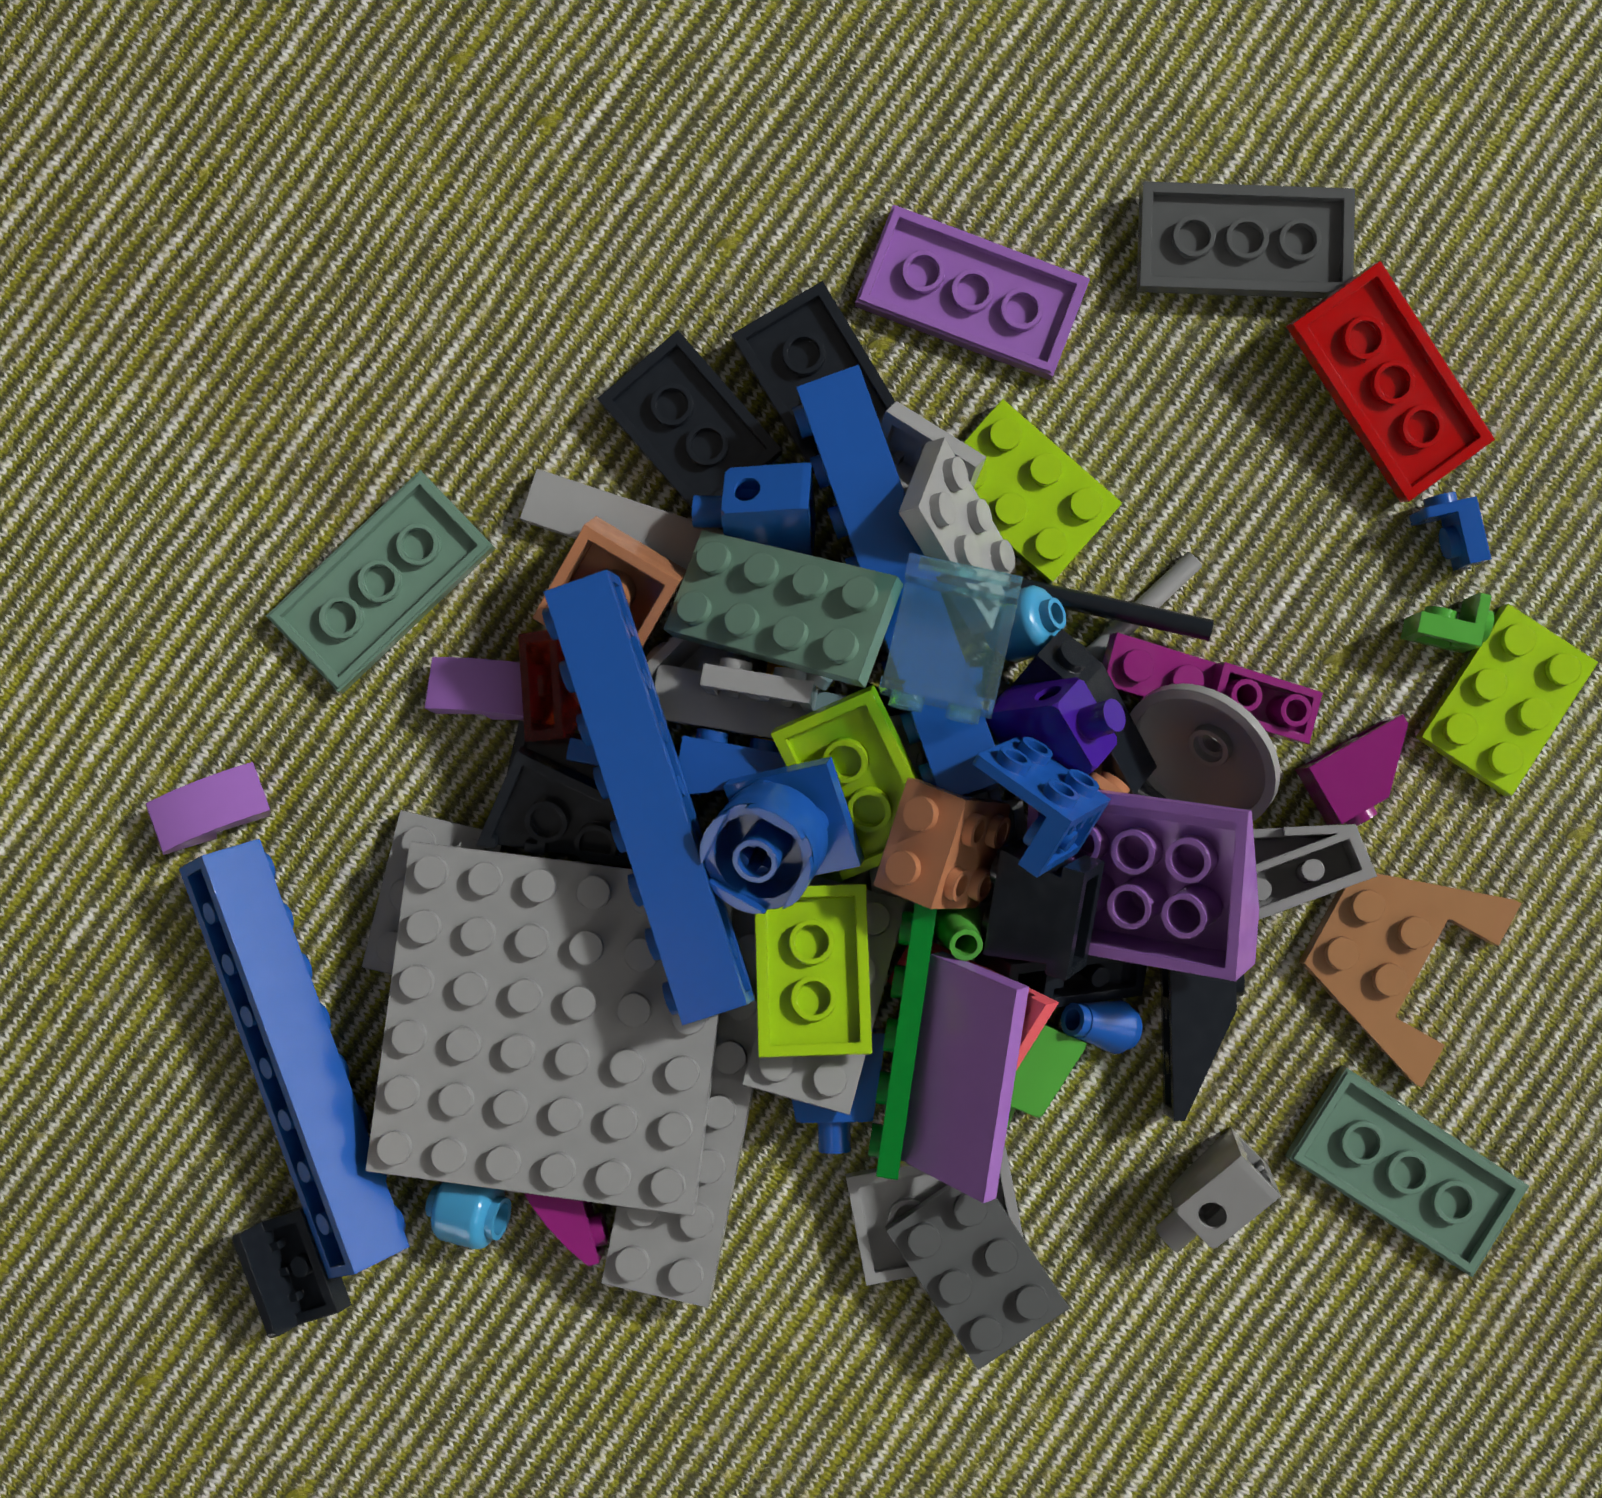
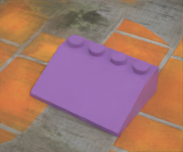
(1174, 885)

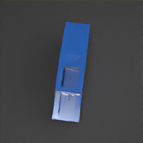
(706, 759)

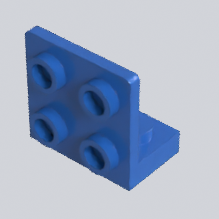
(1064, 797)

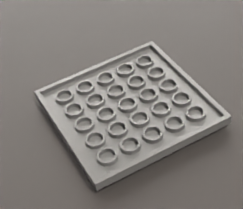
(537, 1037)

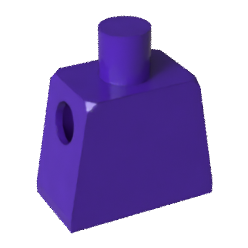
(1062, 718)

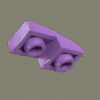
(475, 688)
(207, 807)

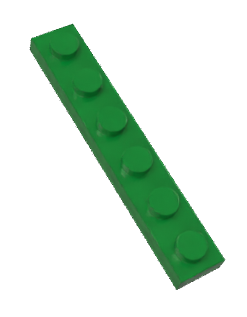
(902, 1039)

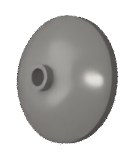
(1207, 748)

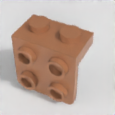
(942, 847)

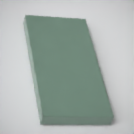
(380, 582)
(1407, 1171)

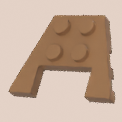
(1376, 946)

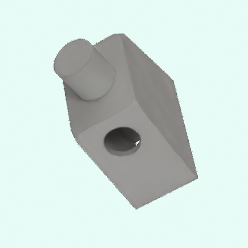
(1218, 1194)

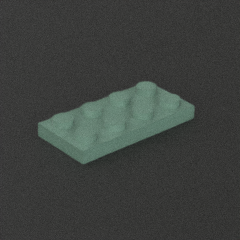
(784, 607)

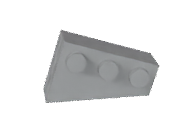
(1307, 864)

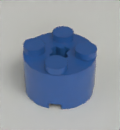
(764, 847)

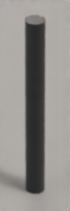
(1128, 611)

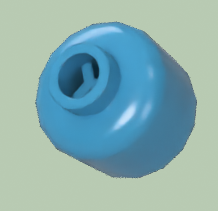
(1035, 623)
(468, 1214)

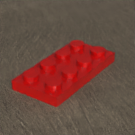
(1390, 382)

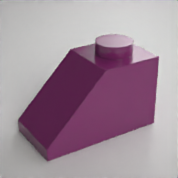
(1356, 773)

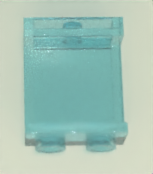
(950, 638)

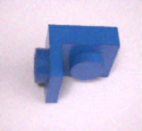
(1463, 530)

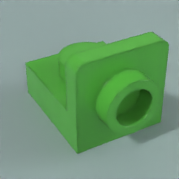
(1443, 630)

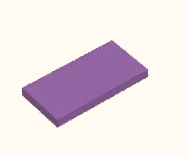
(972, 292)
(964, 1075)

